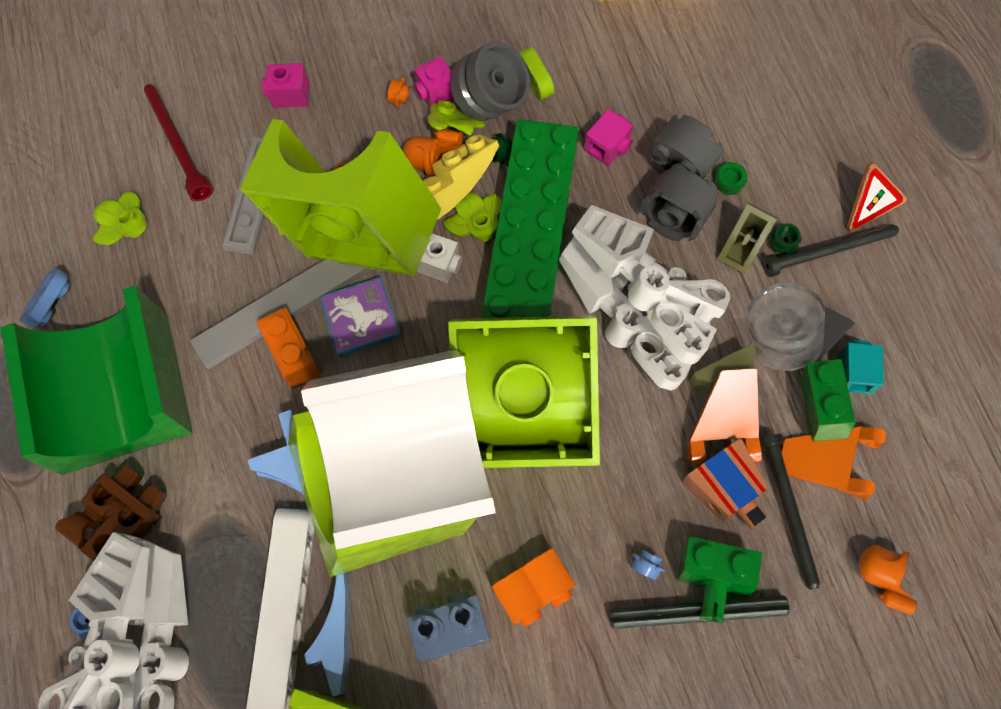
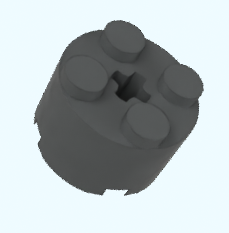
(685, 143)
(679, 203)

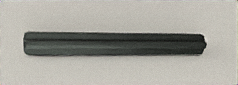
(690, 612)

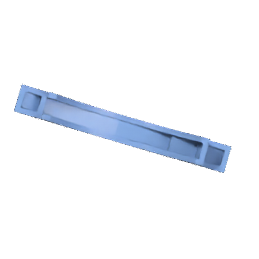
(333, 641)

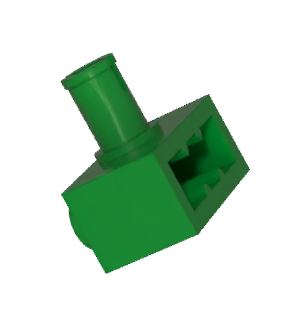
(720, 570)

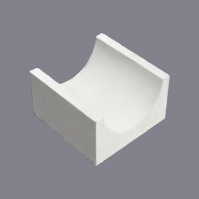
(399, 448)

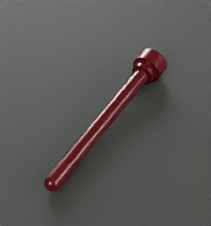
(196, 184)

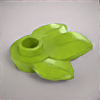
(446, 115)
(475, 217)
(119, 219)

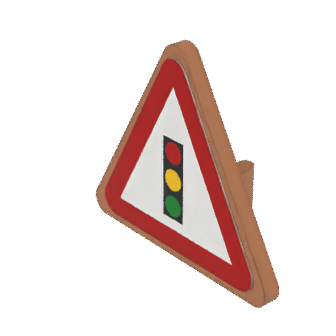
(874, 197)

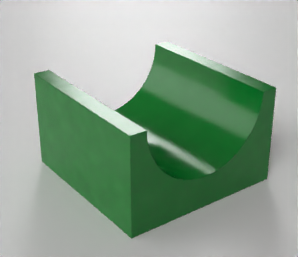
(96, 387)

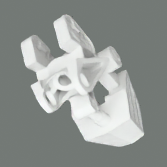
(600, 262)
(124, 586)

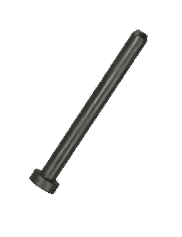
(773, 264)
(804, 555)

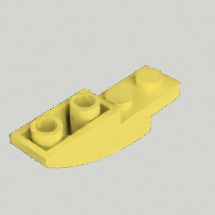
(460, 171)

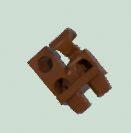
(117, 506)

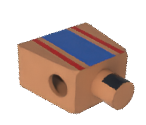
(729, 484)

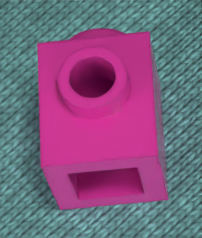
(433, 82)
(286, 85)
(609, 137)

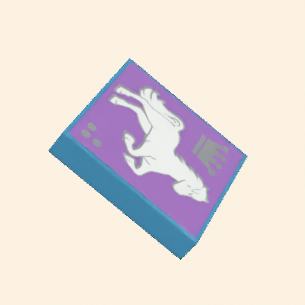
(359, 317)

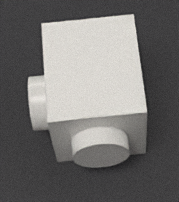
(440, 258)

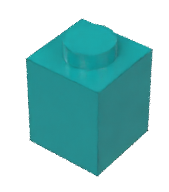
(863, 366)

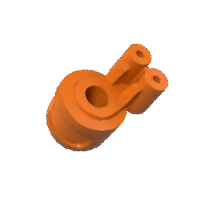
(426, 151)
(885, 570)

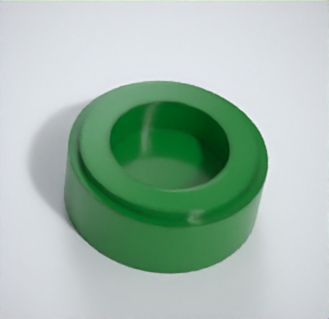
(730, 178)

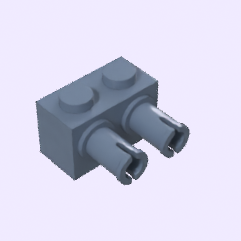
(448, 627)

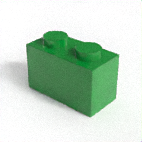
(827, 400)

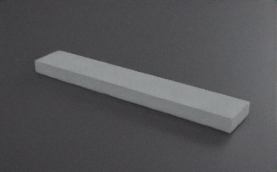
(295, 295)

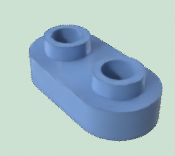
(38, 309)

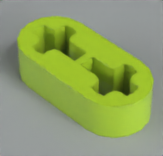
(540, 80)

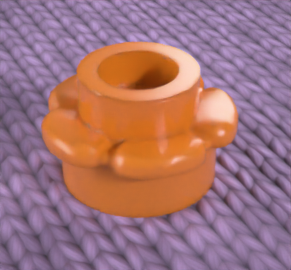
(398, 92)

